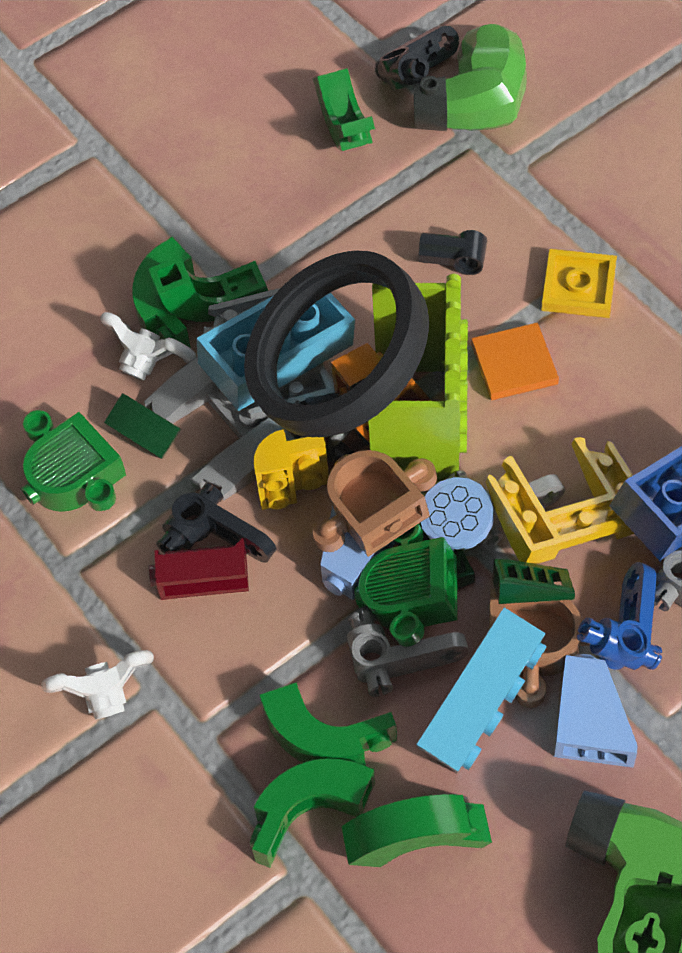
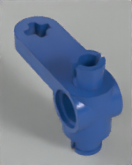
(629, 640)

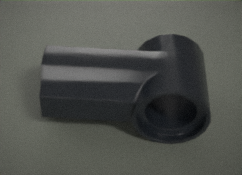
(462, 251)

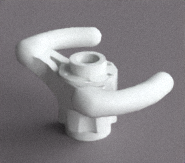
(143, 348)
(101, 684)

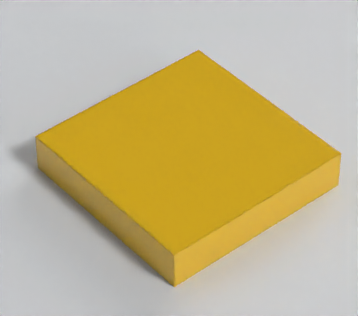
(579, 283)

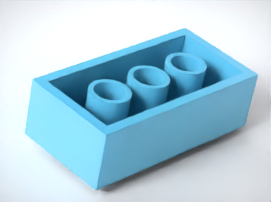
(314, 338)
(481, 690)

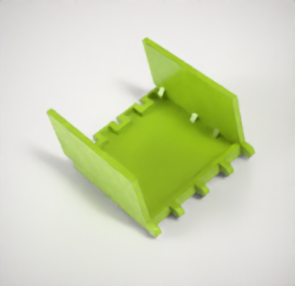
(427, 427)

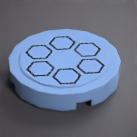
(458, 512)

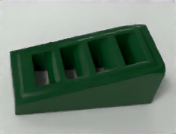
(530, 582)

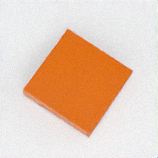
(514, 361)

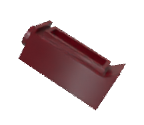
(200, 571)

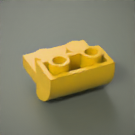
(287, 467)

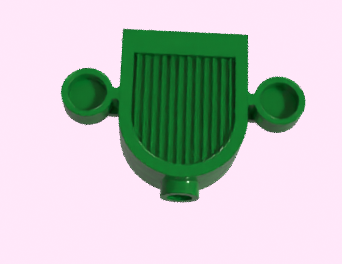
(69, 464)
(410, 586)

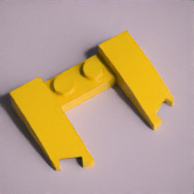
(539, 534)

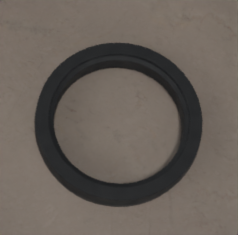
(379, 386)

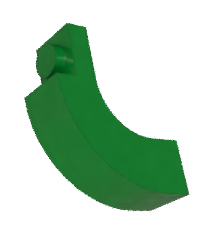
(341, 110)
(191, 295)
(147, 302)
(311, 740)
(306, 787)
(413, 825)

